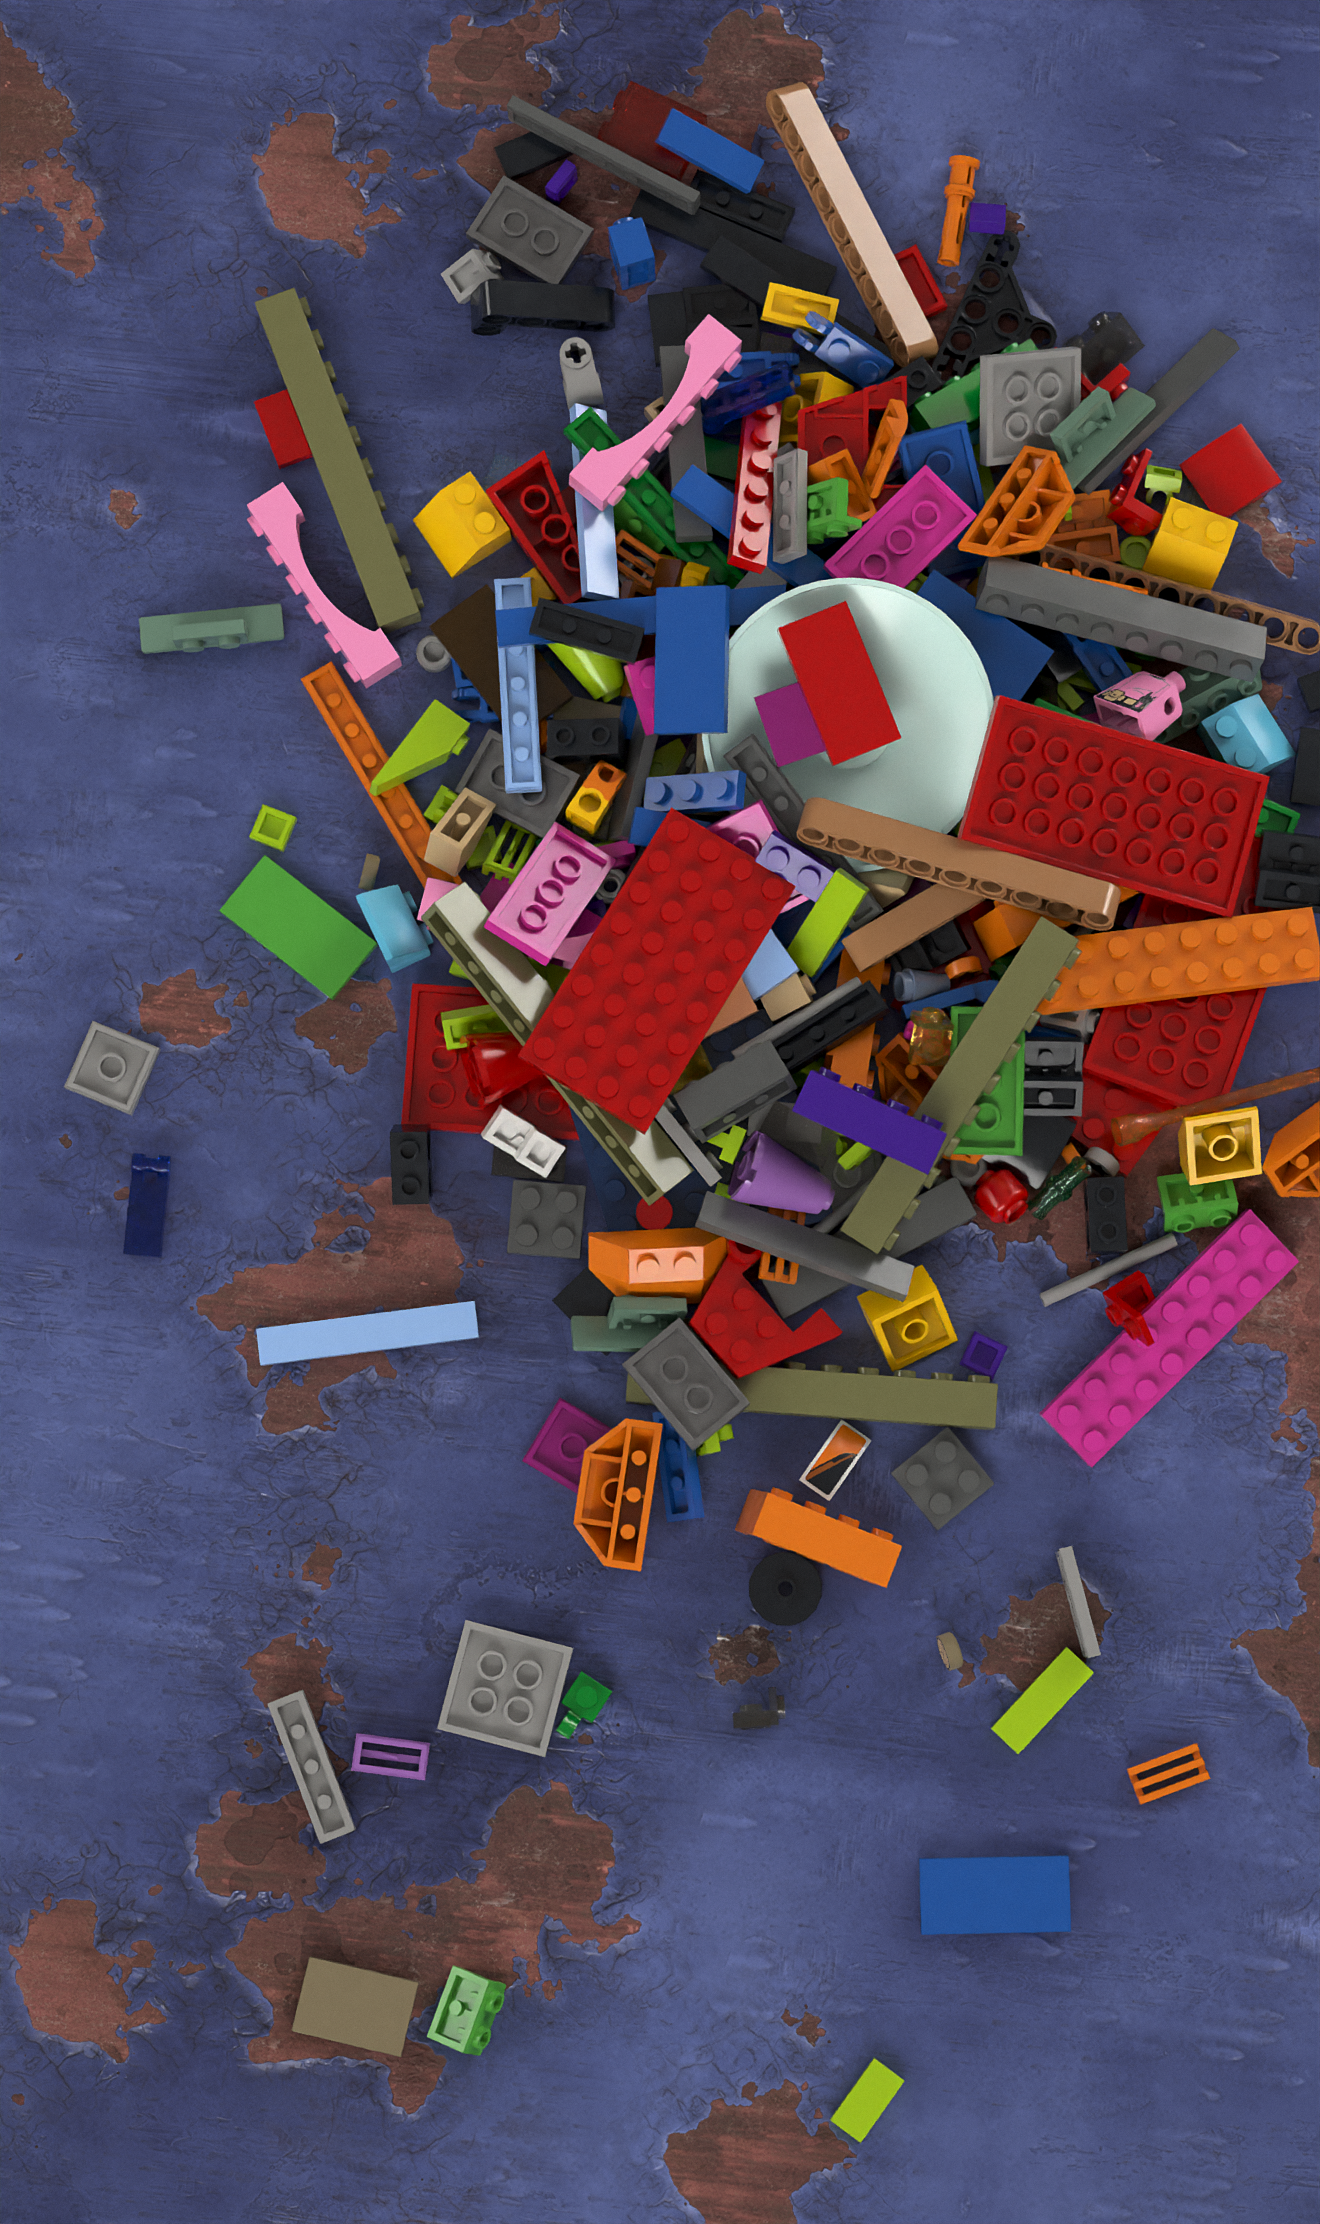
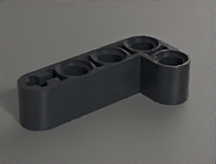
(540, 305)

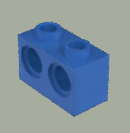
(631, 252)

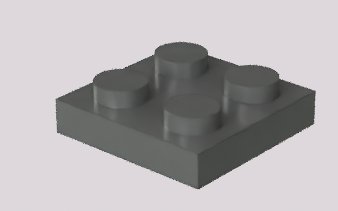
(546, 1219)
(942, 1478)

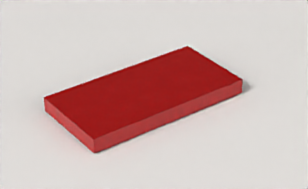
(839, 683)

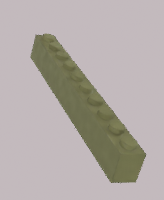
(338, 460)
(520, 1001)
(965, 1079)
(862, 1395)

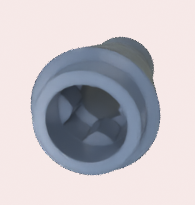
(916, 985)

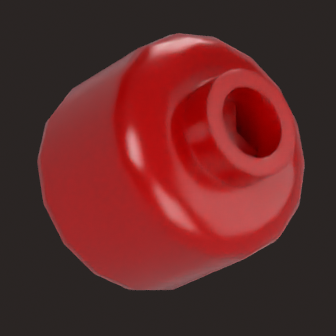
(1001, 1196)

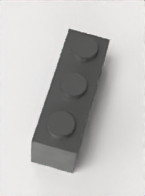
(735, 1091)

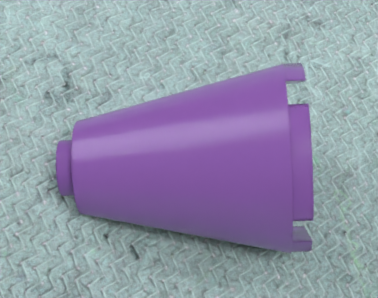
(778, 1178)

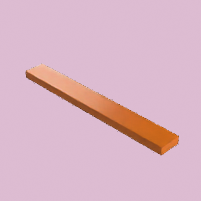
(367, 760)

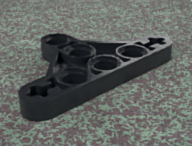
(998, 301)

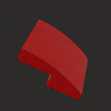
(1230, 472)

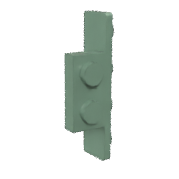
(1097, 429)
(211, 629)
(1204, 696)
(629, 1324)

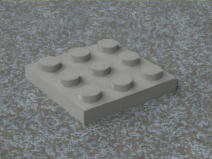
(1025, 400)
(505, 1688)

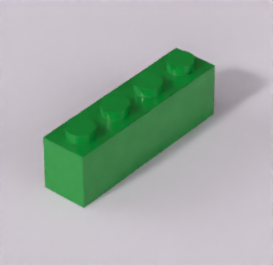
(957, 399)

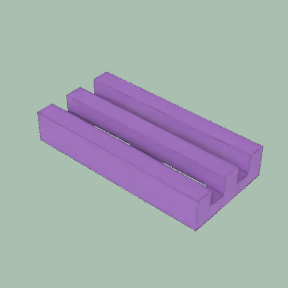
(359, 1752)

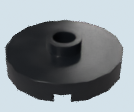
(805, 1589)

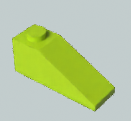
(425, 747)

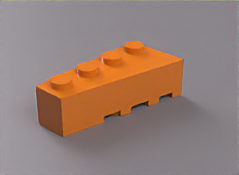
(1009, 926)
(853, 1056)
(819, 1536)

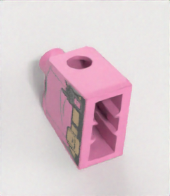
(1141, 704)

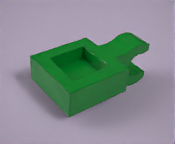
(585, 1701)

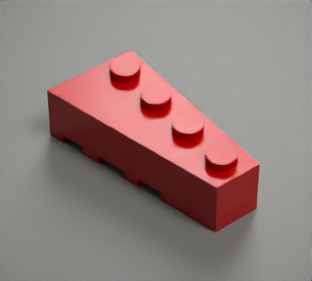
(541, 525)

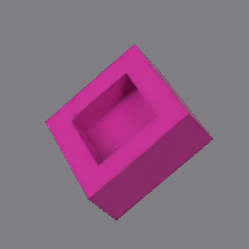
(621, 852)

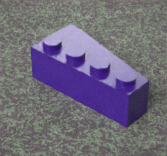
(870, 1121)

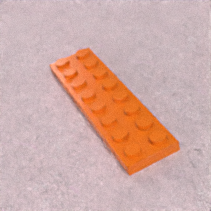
(1189, 960)

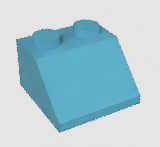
(1245, 736)
(394, 926)

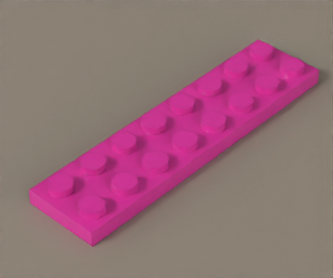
(1185, 1326)

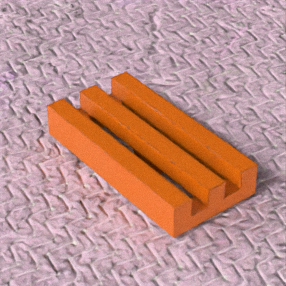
(644, 550)
(778, 1275)
(1198, 1763)

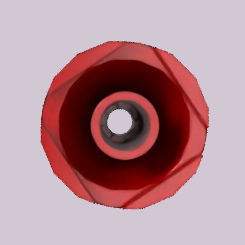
(494, 1065)

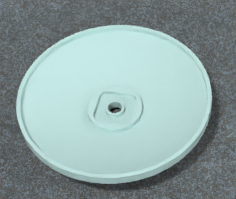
(929, 682)

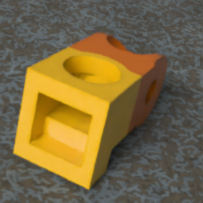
(595, 797)

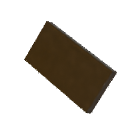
(471, 641)

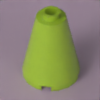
(596, 673)

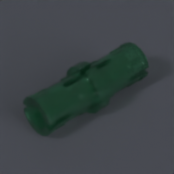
(1059, 1187)

